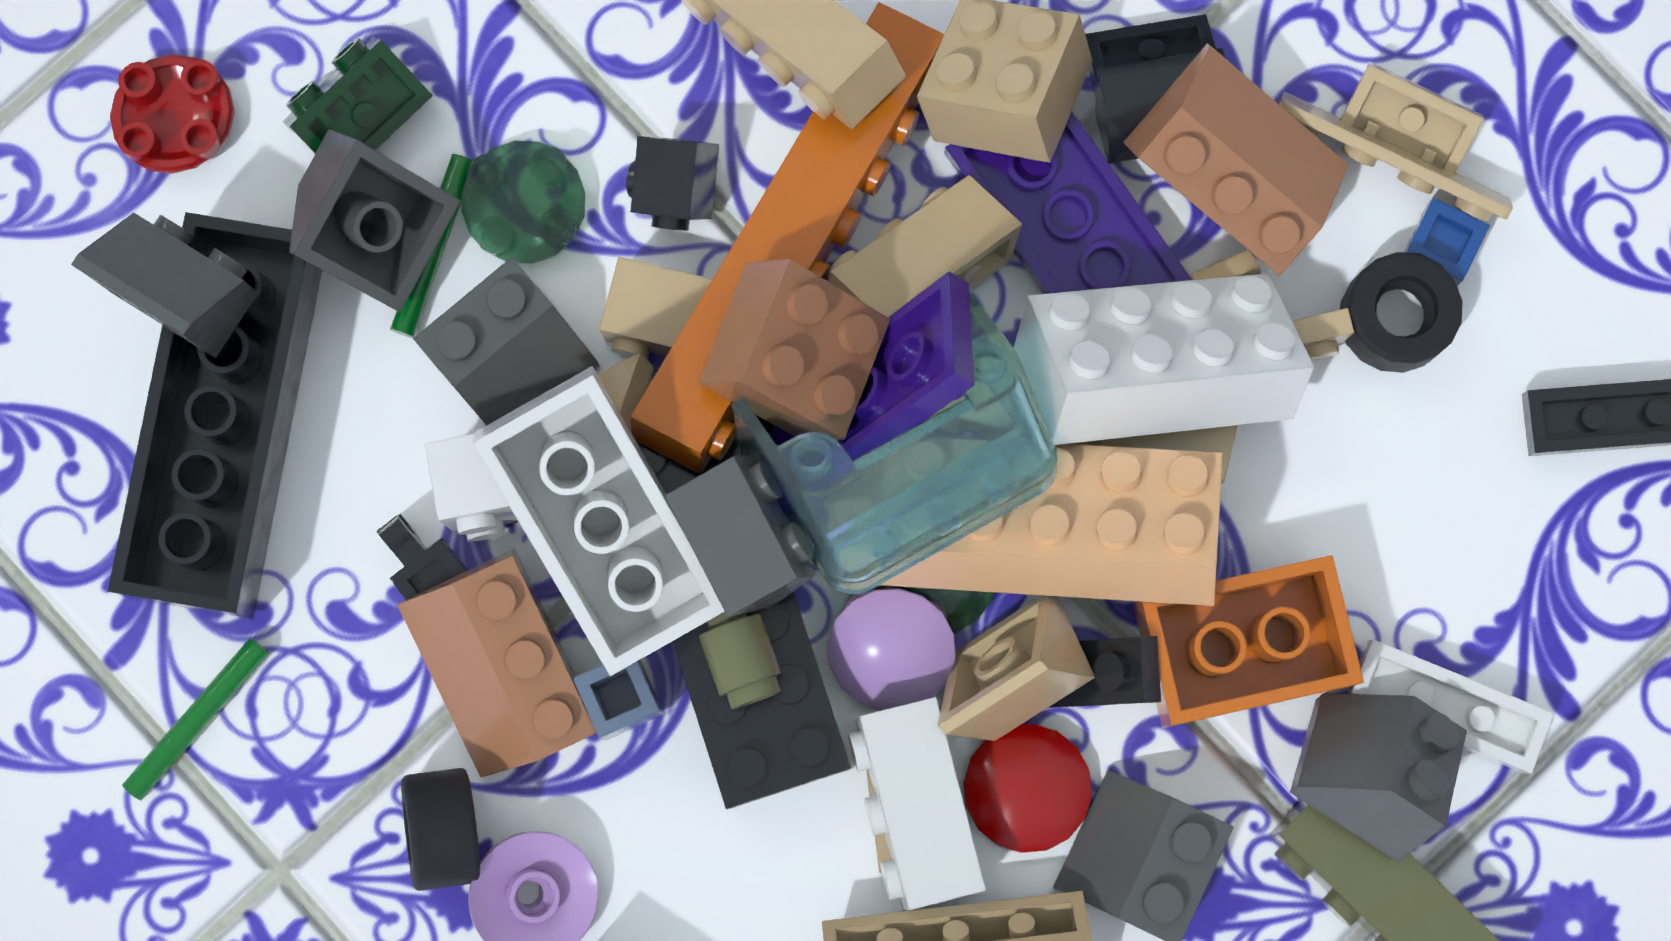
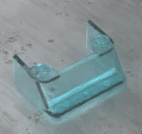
(920, 487)

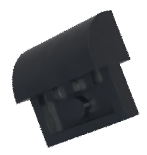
(1135, 69)

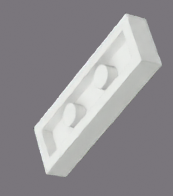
(1495, 722)

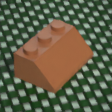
(1240, 159)
(498, 665)

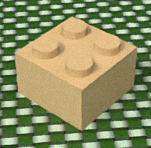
(1005, 78)

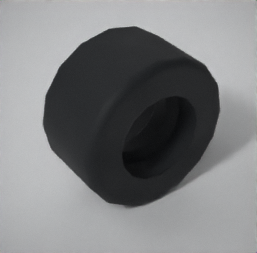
(1430, 286)
(440, 829)

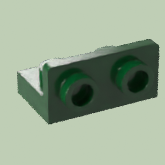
(362, 99)

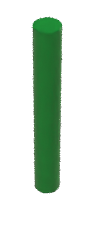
(407, 320)
(195, 719)

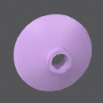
(565, 884)

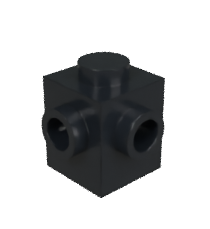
(673, 181)

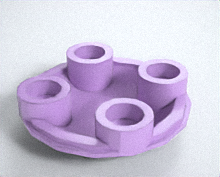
(891, 648)

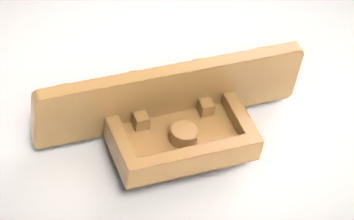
(1409, 130)

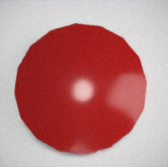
(171, 113)
(1028, 789)

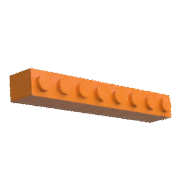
(797, 219)

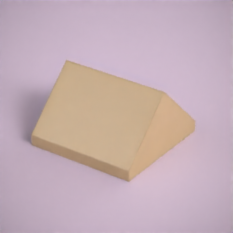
(1013, 672)

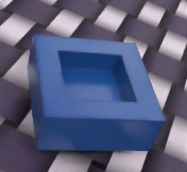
(1448, 237)

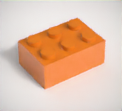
(1259, 645)

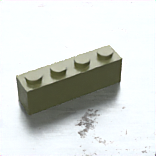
(1368, 886)

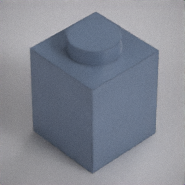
(618, 700)

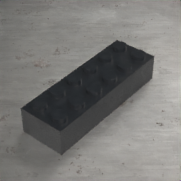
(218, 436)
(775, 740)

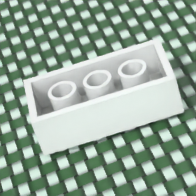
(1162, 358)
(598, 520)

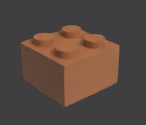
(794, 349)

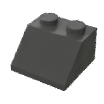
(367, 219)
(169, 280)
(504, 344)
(742, 535)
(1380, 767)
(1143, 857)

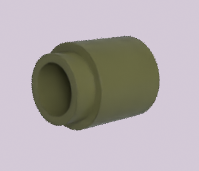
(741, 658)

